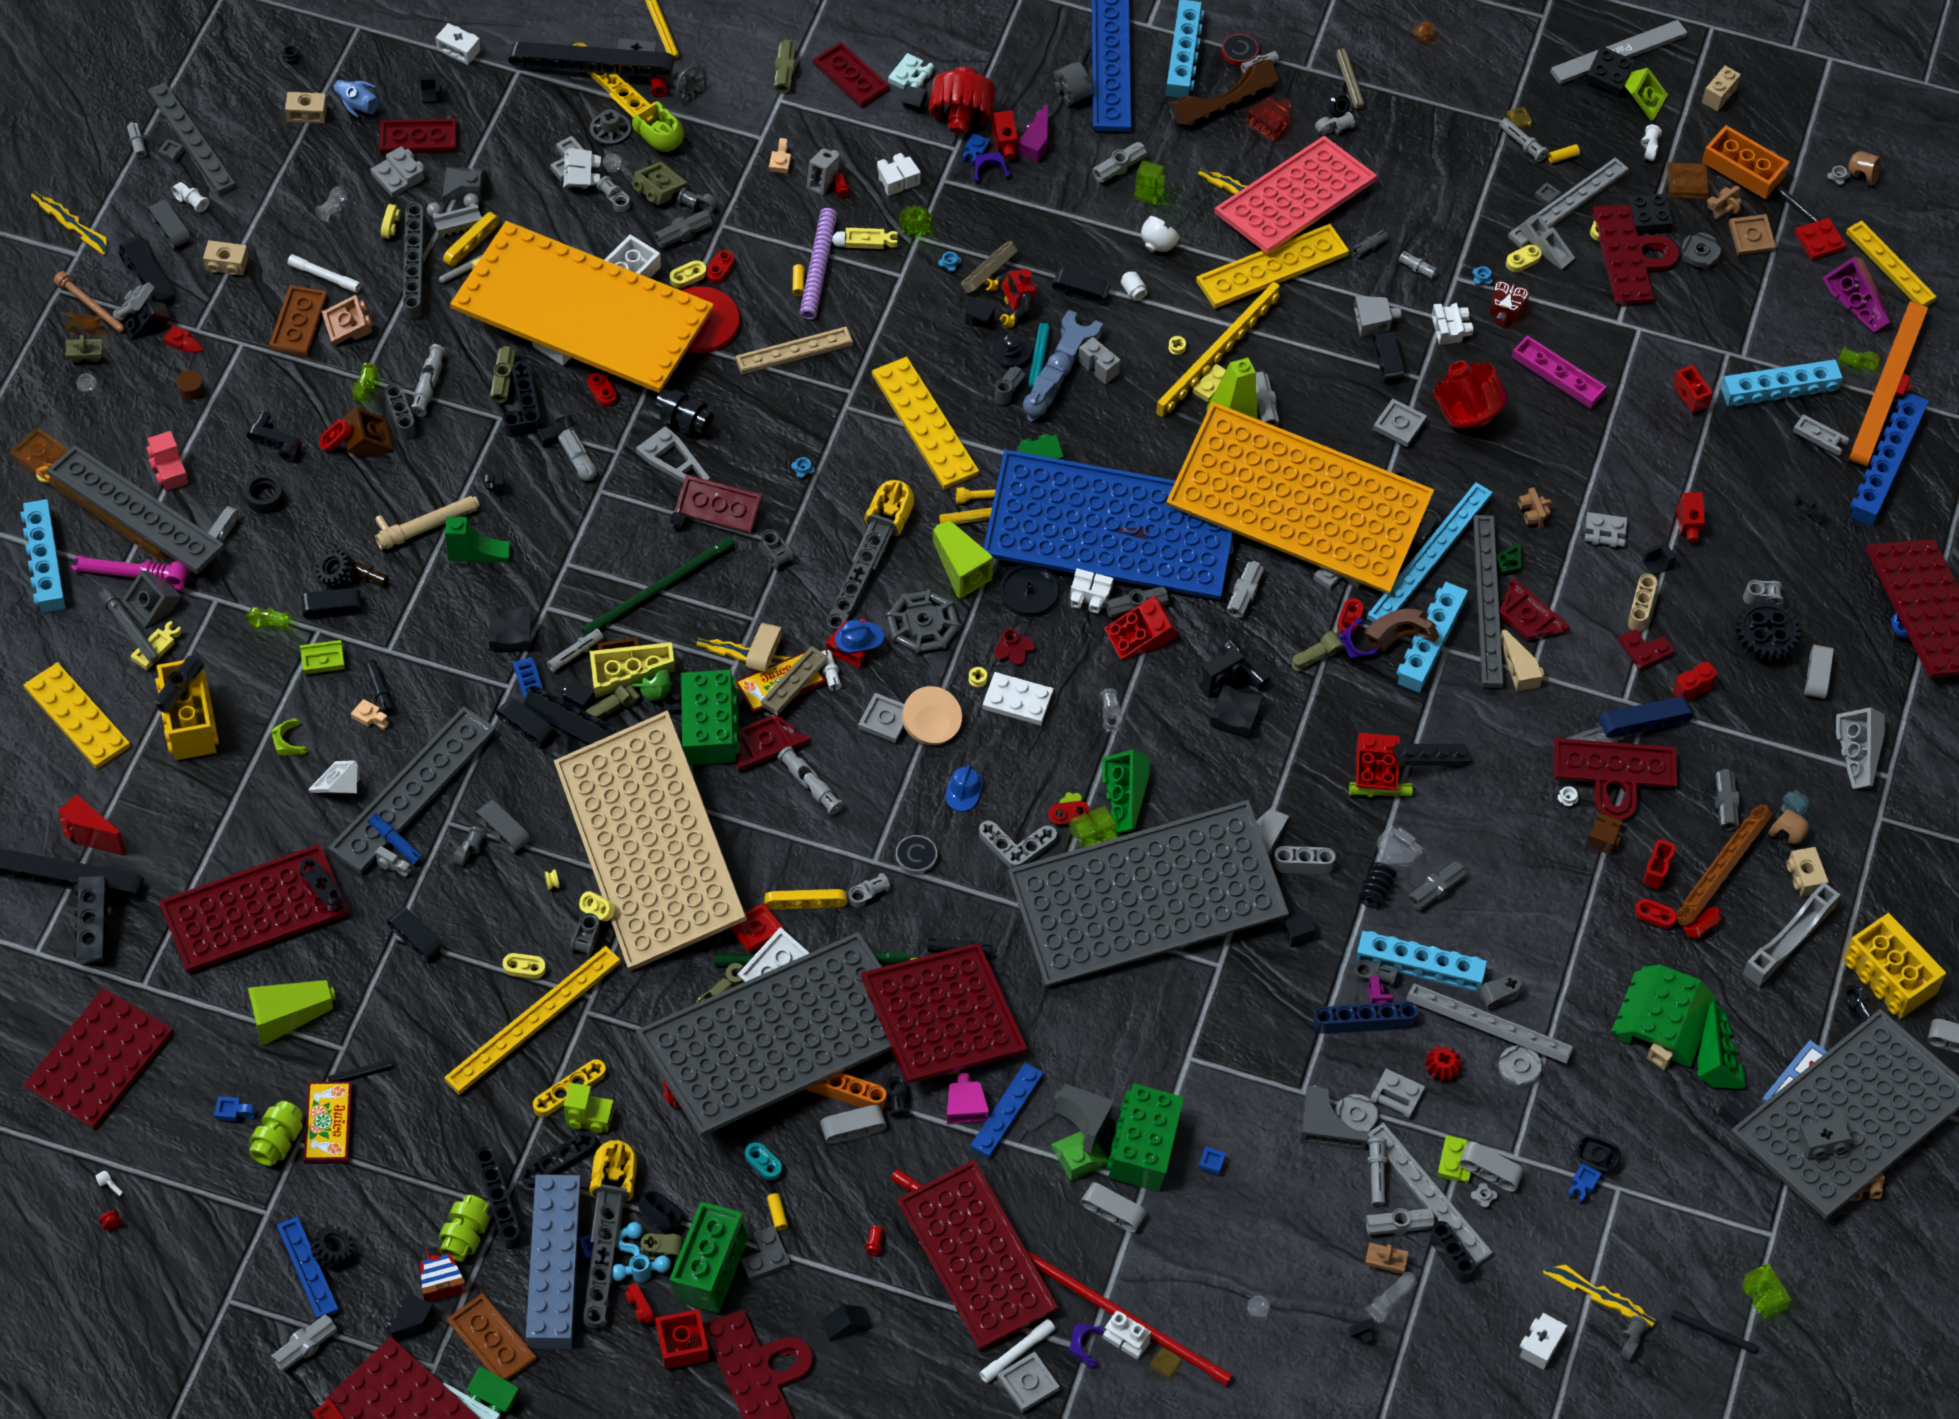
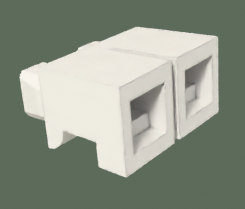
(578, 168)
(899, 174)
(1449, 323)
(1082, 592)
(1122, 1329)

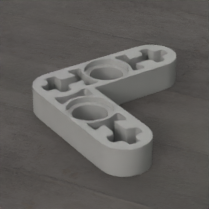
(1015, 850)

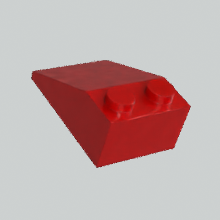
(88, 827)

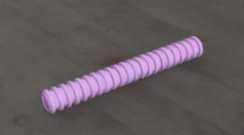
(818, 263)

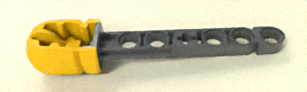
(879, 528)
(608, 1198)

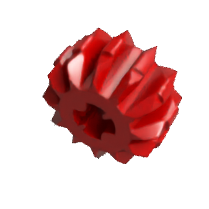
(1443, 1063)

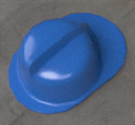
(858, 636)
(964, 789)

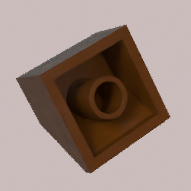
(369, 433)

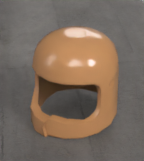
(1867, 163)
(1793, 824)

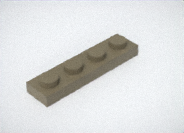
(794, 680)

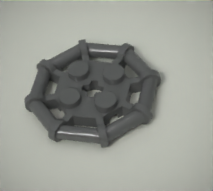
(922, 631)

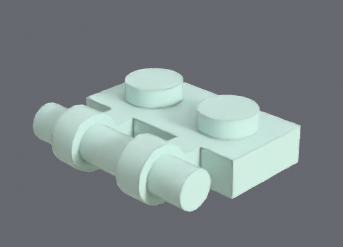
(906, 71)

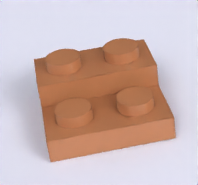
(348, 320)

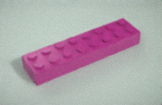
(1559, 372)

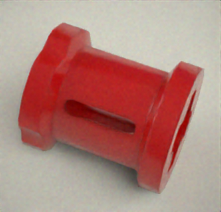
(658, 88)

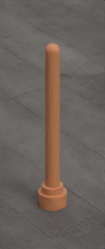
(63, 280)

